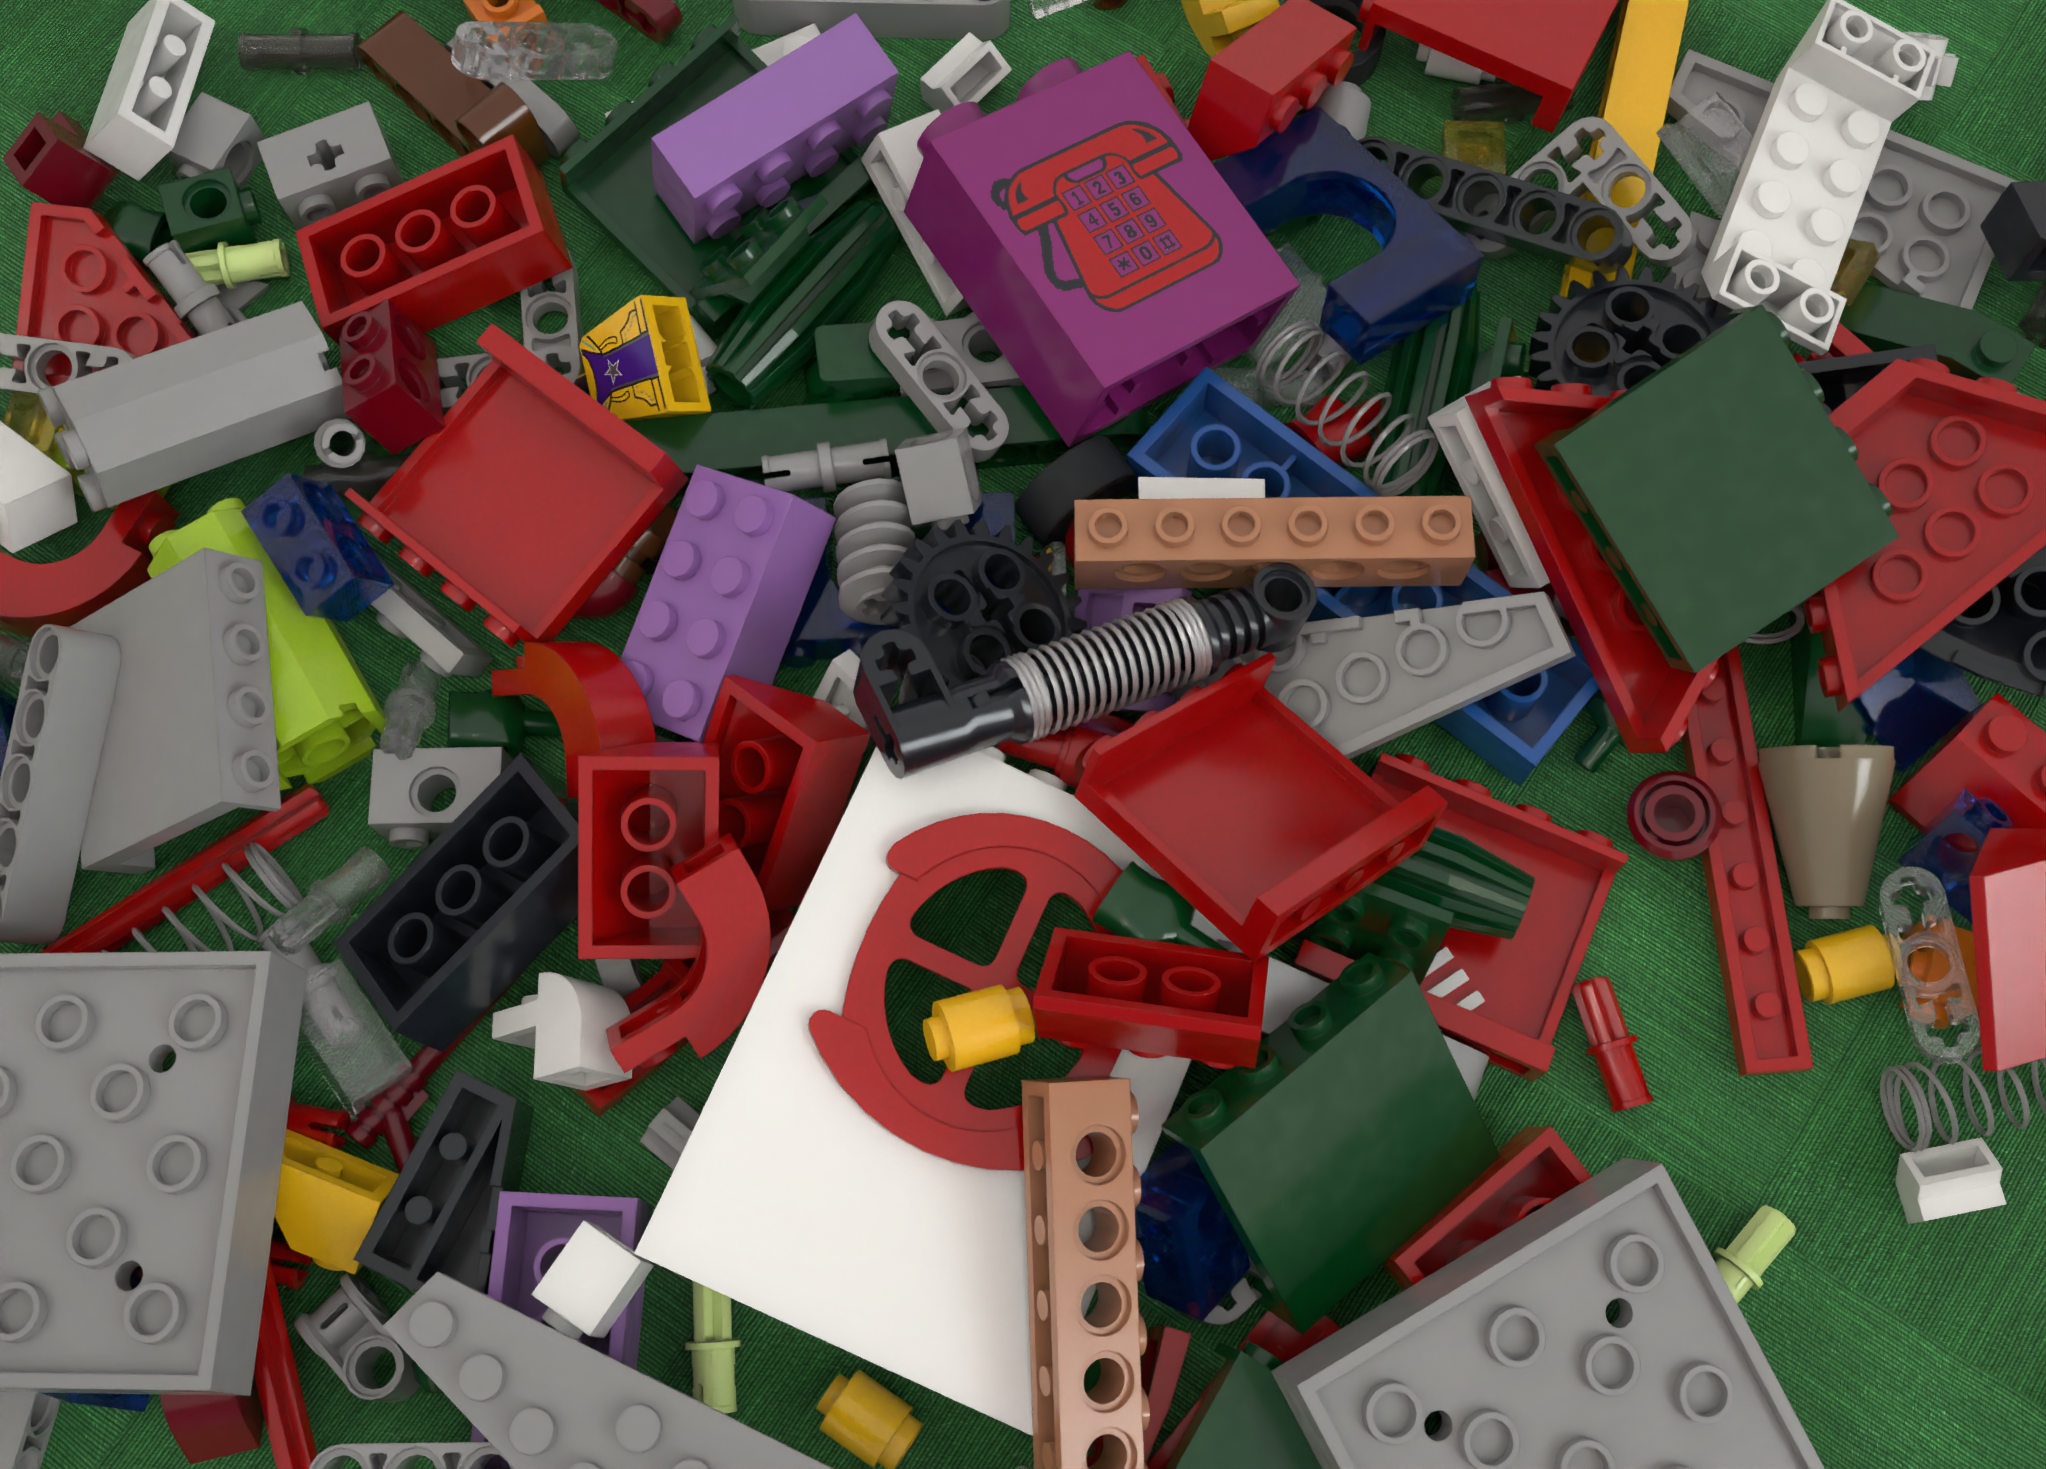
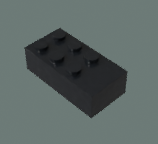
(471, 908)

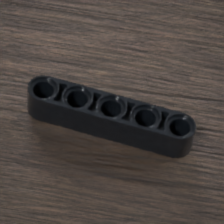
(1515, 209)

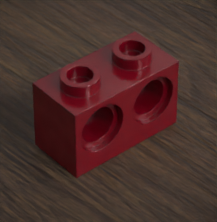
(390, 377)

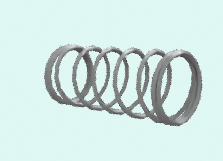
(1388, 456)
(272, 876)
(1892, 1106)

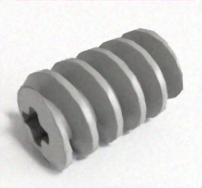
(871, 539)

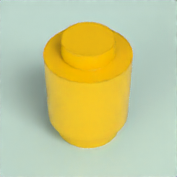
(1844, 965)
(979, 1027)
(868, 1420)

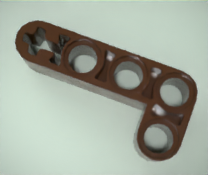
(443, 97)

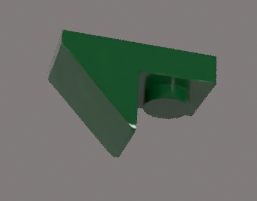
(847, 365)

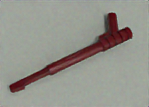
(398, 1104)

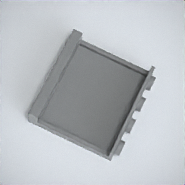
(187, 710)

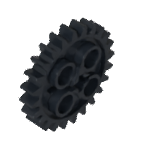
(1623, 353)
(982, 617)

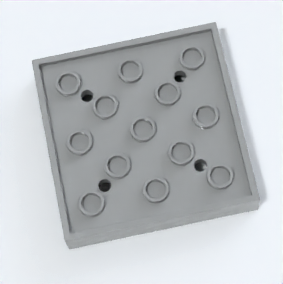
(140, 1165)
(1532, 1369)

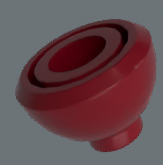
(1673, 815)

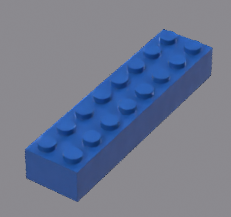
(1226, 435)

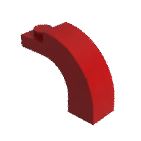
(91, 579)
(588, 693)
(726, 968)

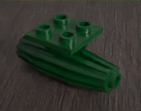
(790, 288)
(1435, 370)
(1418, 900)

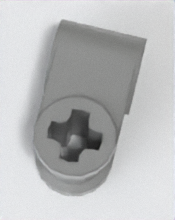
(351, 1339)

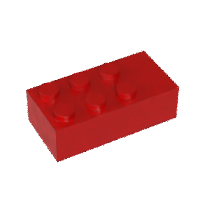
(438, 242)

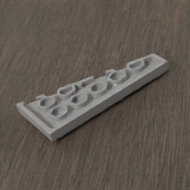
(1918, 206)
(1397, 671)
(562, 1402)

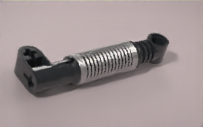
(1029, 695)

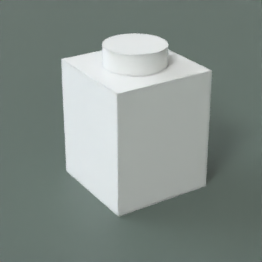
(590, 1283)

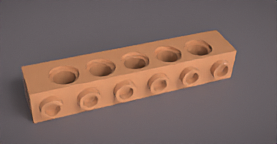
(1234, 538)
(1062, 1269)

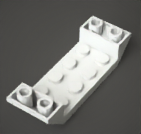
(1813, 170)

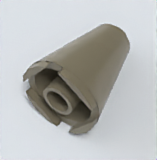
(1827, 819)

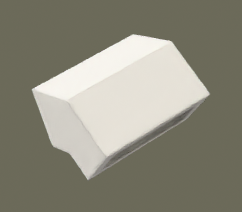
(963, 74)
(1949, 1180)

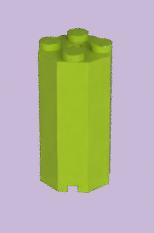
(317, 689)

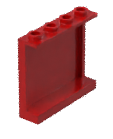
(1520, 41)
(523, 495)
(1250, 809)
(1519, 978)

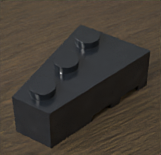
(450, 1187)

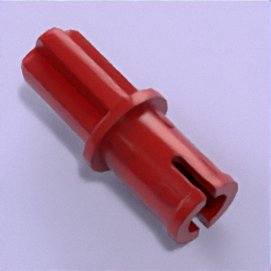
(1611, 1044)

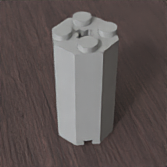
(195, 405)

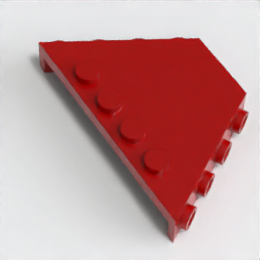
(1964, 496)
(1636, 681)

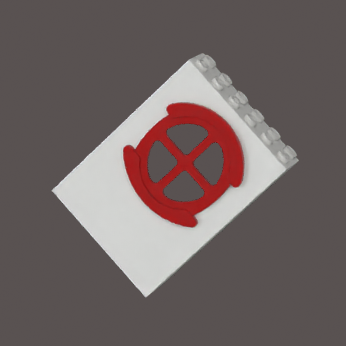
(838, 1177)

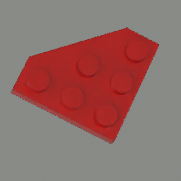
(89, 290)

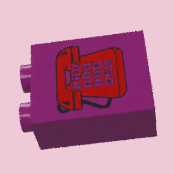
(1095, 241)

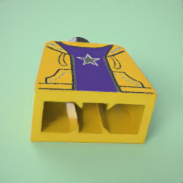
(645, 361)

